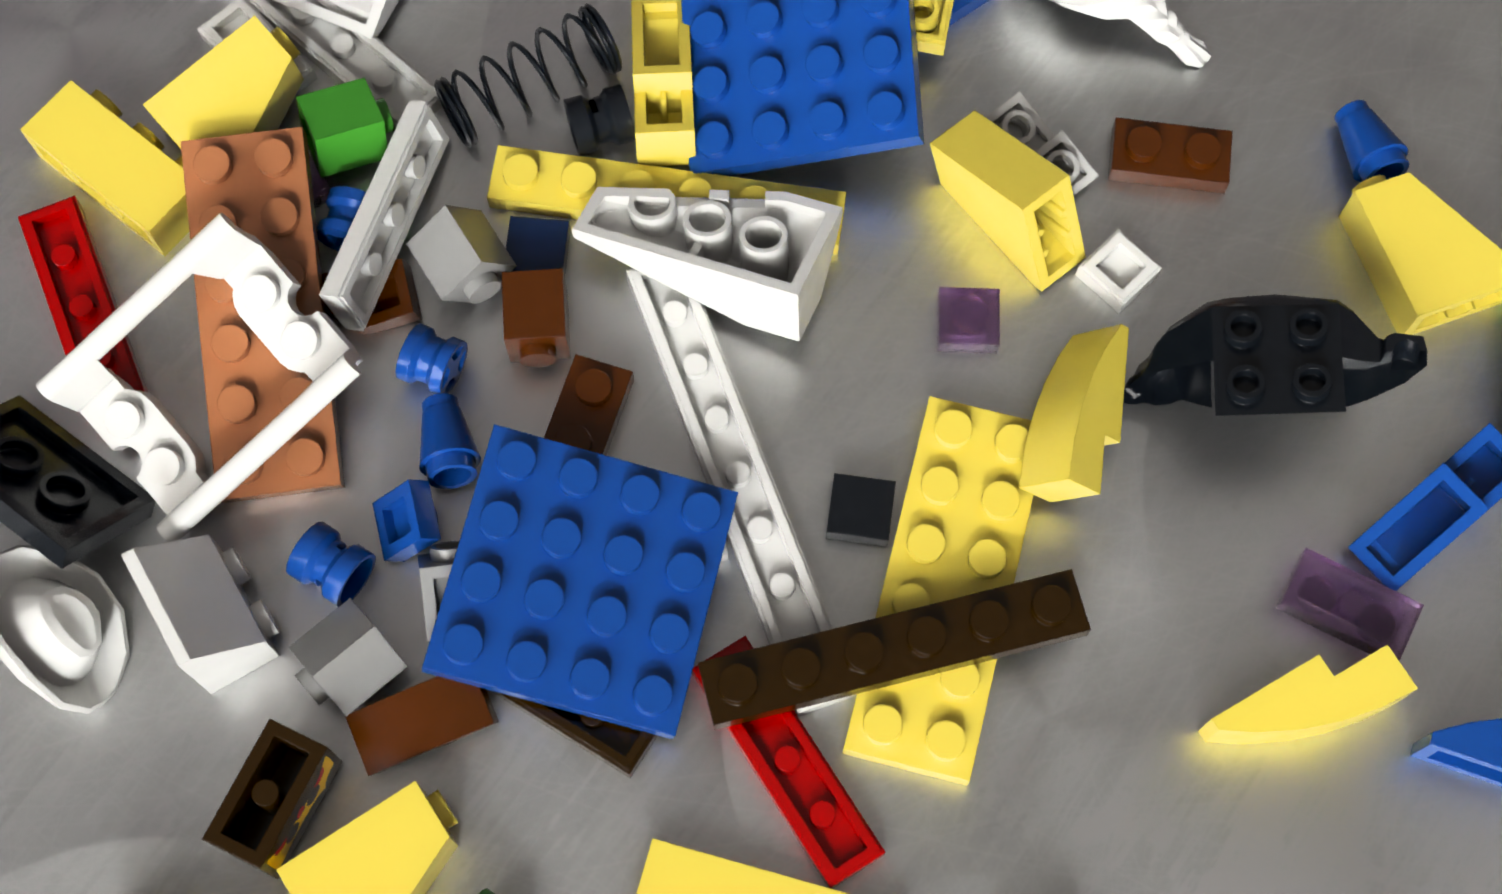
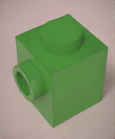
(344, 126)

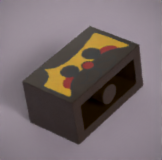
(273, 798)

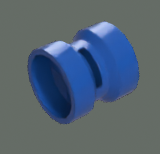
(329, 562)

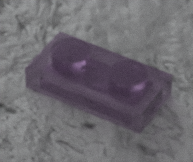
(1348, 605)

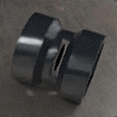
(599, 120)

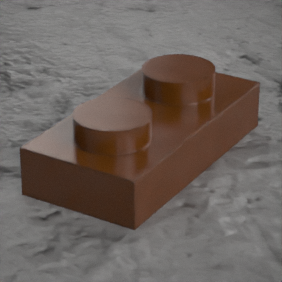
(1170, 155)
(590, 405)

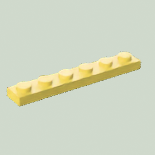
(564, 183)

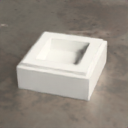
(1118, 271)

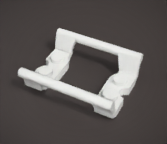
(136, 419)

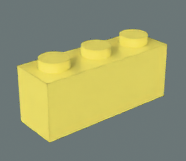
(113, 163)

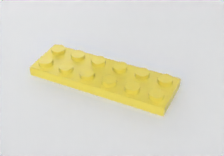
(953, 539)

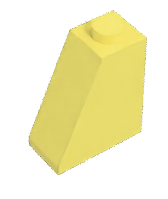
(231, 89)
(1012, 197)
(1420, 253)
(384, 851)

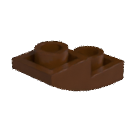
(418, 721)

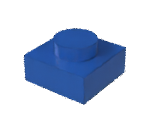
(406, 520)

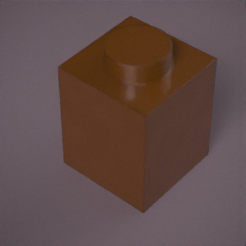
(536, 316)

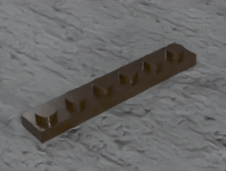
(893, 649)

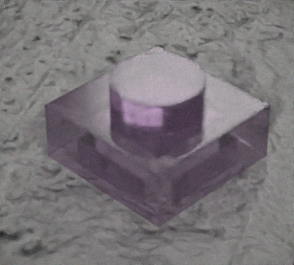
(968, 320)

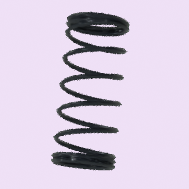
(588, 17)

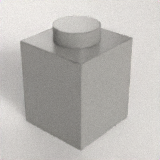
(461, 255)
(345, 659)

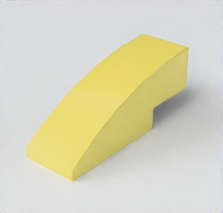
(662, 83)
(1077, 417)
(1313, 701)

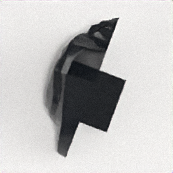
(1274, 358)

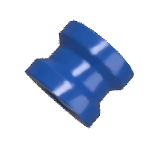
(342, 205)
(431, 359)

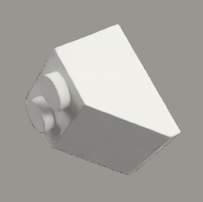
(204, 608)

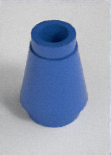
(1370, 143)
(446, 446)

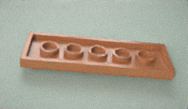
(268, 192)

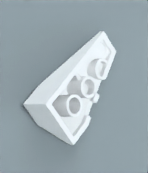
(736, 255)

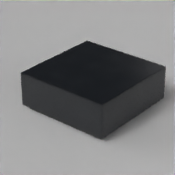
(860, 509)

